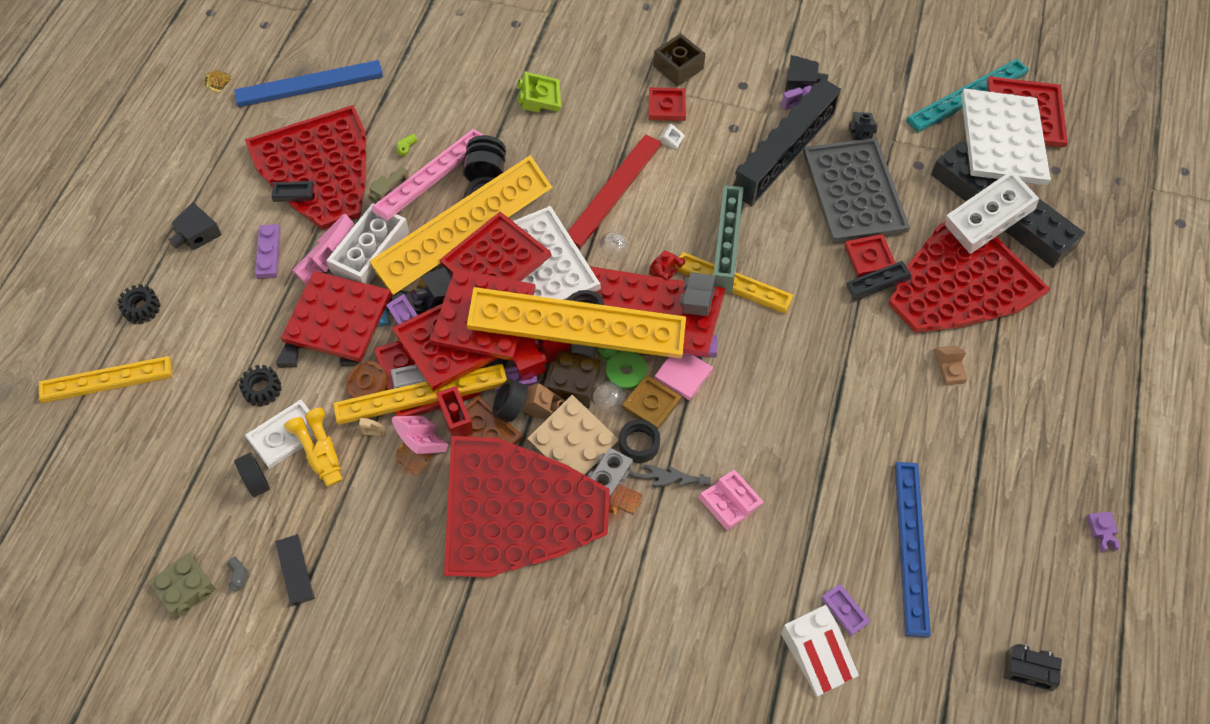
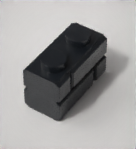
(1032, 667)

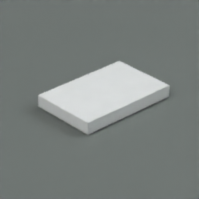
(273, 441)

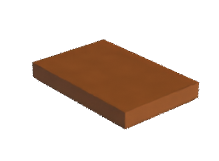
(487, 425)

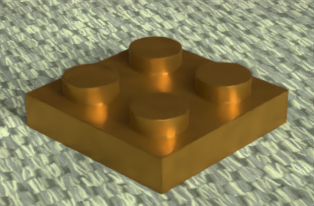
(651, 401)

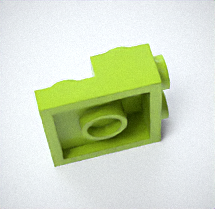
(538, 92)

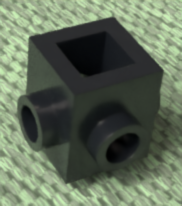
(862, 126)

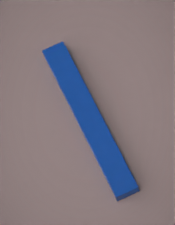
(308, 83)
(912, 550)

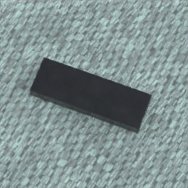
(878, 280)
(294, 570)

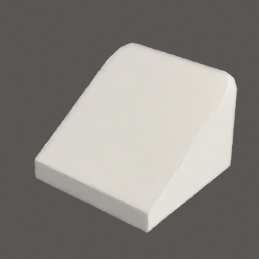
(671, 137)

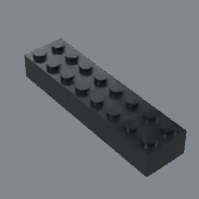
(787, 141)
(1041, 231)

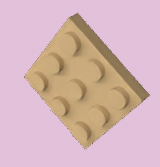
(573, 436)

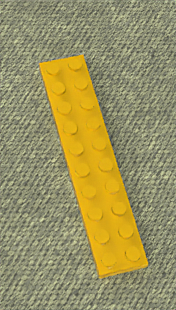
(428, 244)
(576, 322)

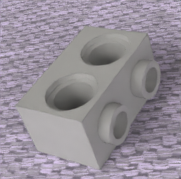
(612, 476)

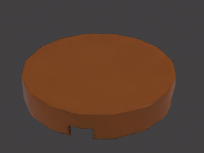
(366, 379)

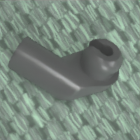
(239, 574)

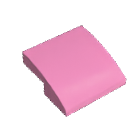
(684, 374)
(419, 434)
(730, 500)

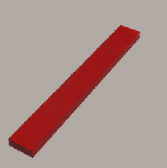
(613, 190)

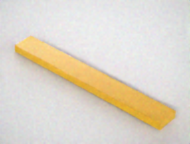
(415, 395)

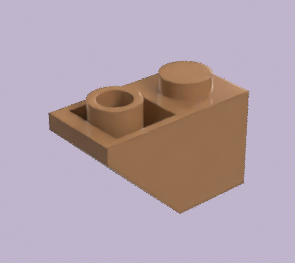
(541, 402)

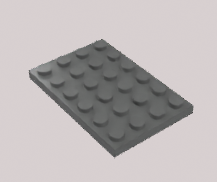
(855, 190)

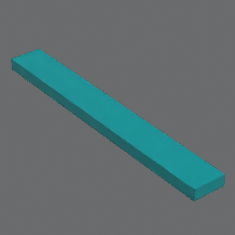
(953, 102)

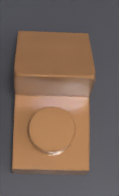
(951, 364)

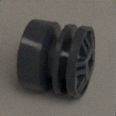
(484, 157)

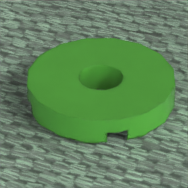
(622, 360)

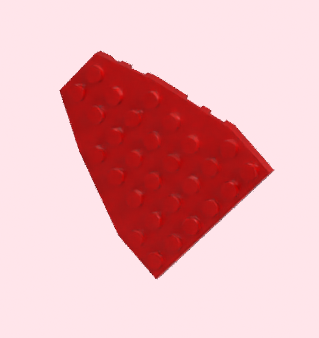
(319, 150)
(962, 288)
(515, 508)

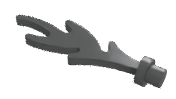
(666, 478)

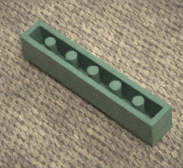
(728, 237)

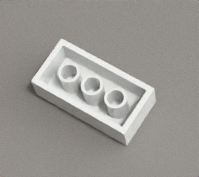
(364, 242)

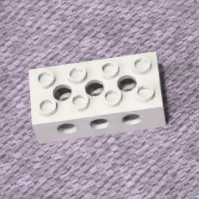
(992, 211)

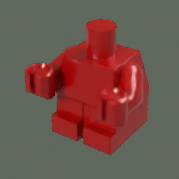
(665, 265)

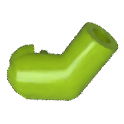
(404, 144)

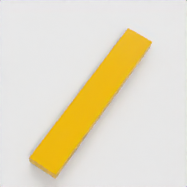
(742, 286)
(105, 379)

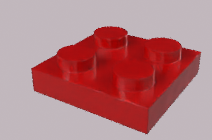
(667, 104)
(869, 254)

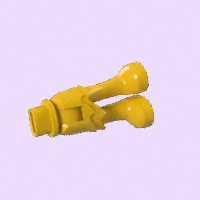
(321, 456)

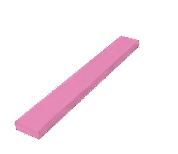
(423, 179)

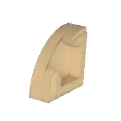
(371, 427)

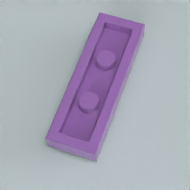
(268, 251)

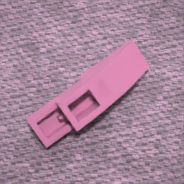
(327, 243)

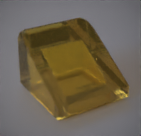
(217, 80)

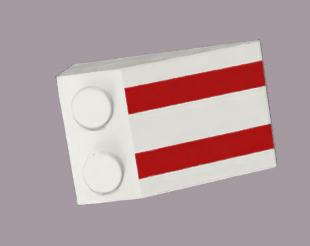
(820, 650)

